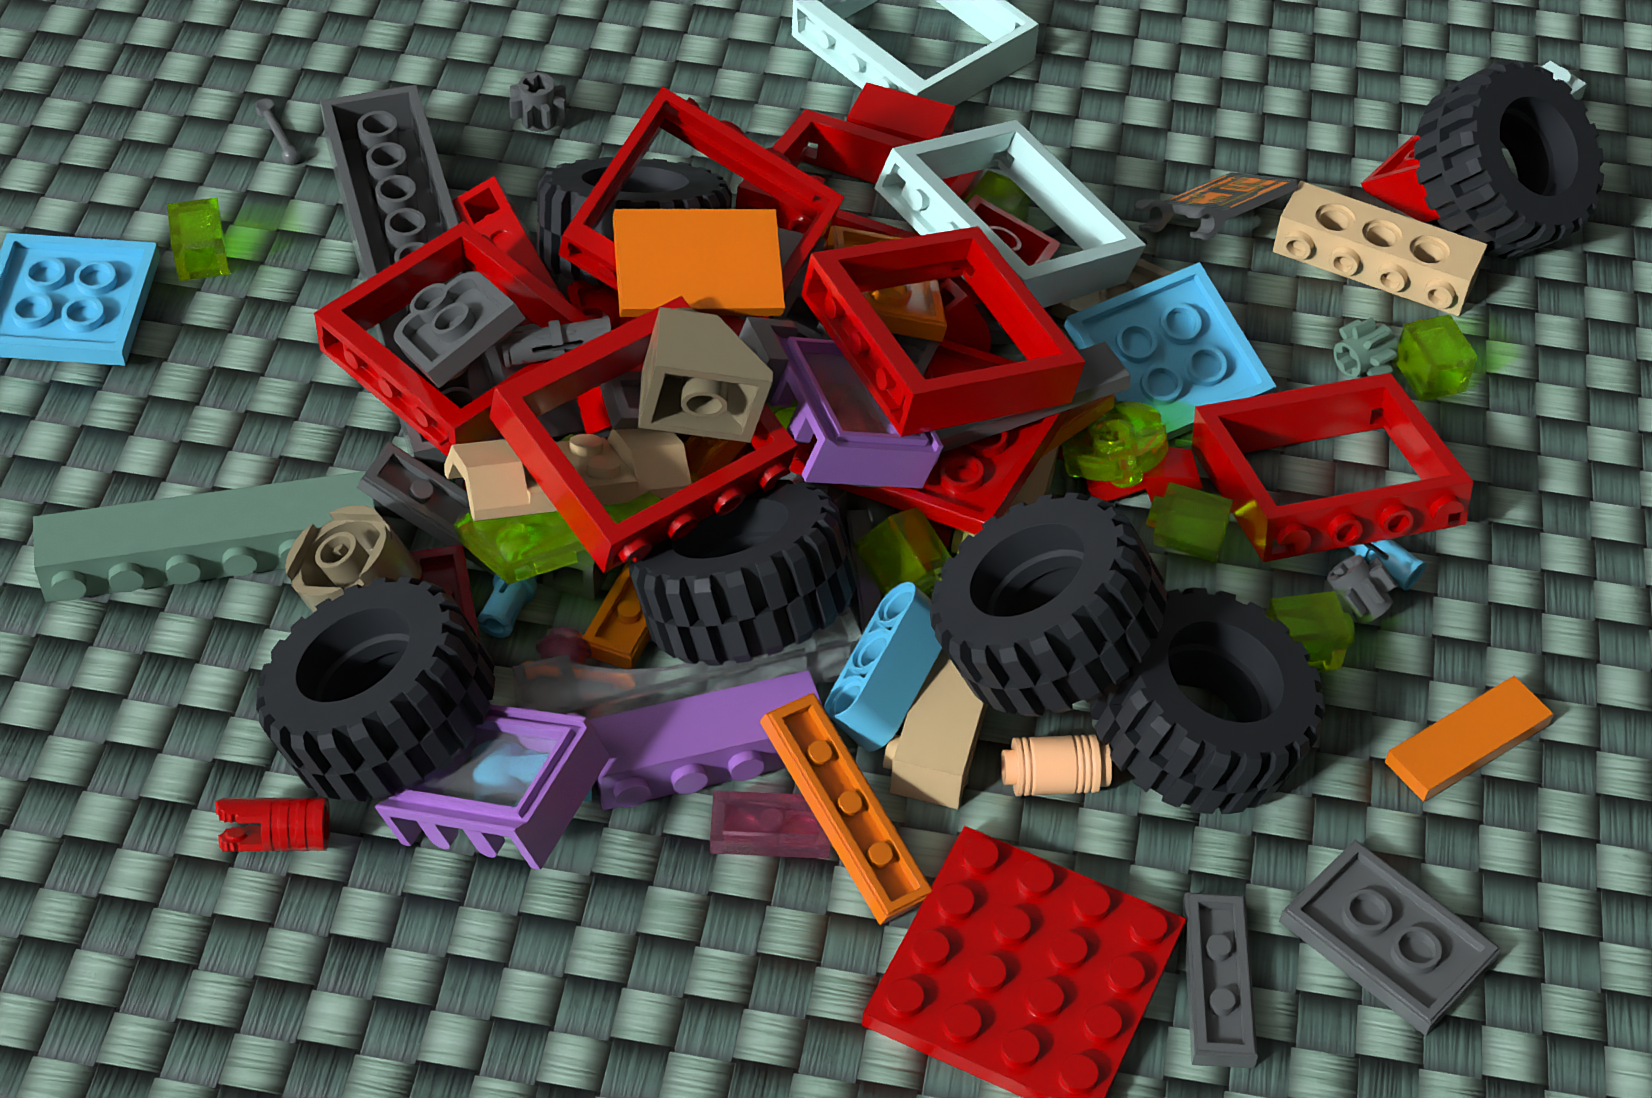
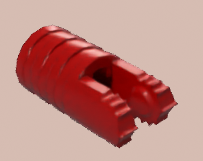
(285, 824)

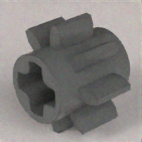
(537, 102)
(1362, 587)

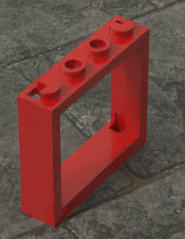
(725, 145)
(843, 149)
(345, 338)
(547, 386)
(909, 401)
(1321, 412)

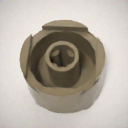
(347, 553)

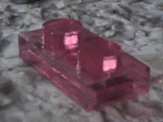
(766, 826)

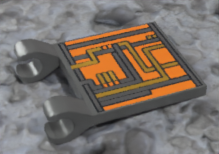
(1215, 202)

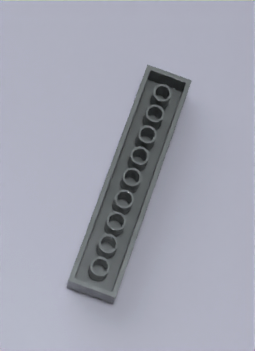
(392, 207)

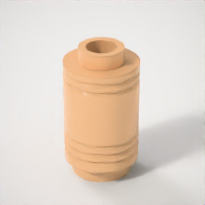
(1056, 765)

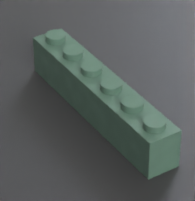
(183, 536)

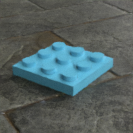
(72, 297)
(1175, 345)

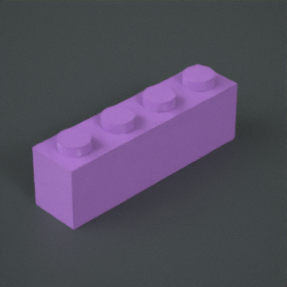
(692, 741)

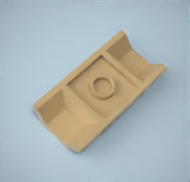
(612, 469)

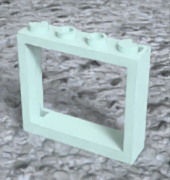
(826, 33)
(932, 207)

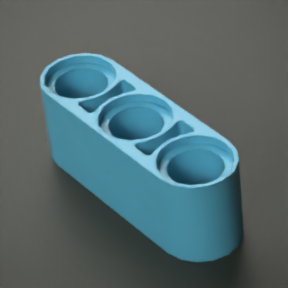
(885, 669)

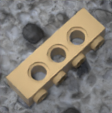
(1379, 248)

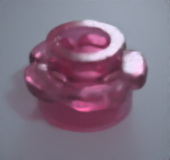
(564, 641)

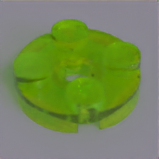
(1118, 445)

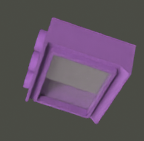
(851, 430)
(512, 781)

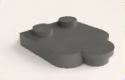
(455, 325)

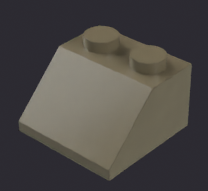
(701, 378)

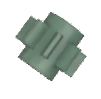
(1365, 349)

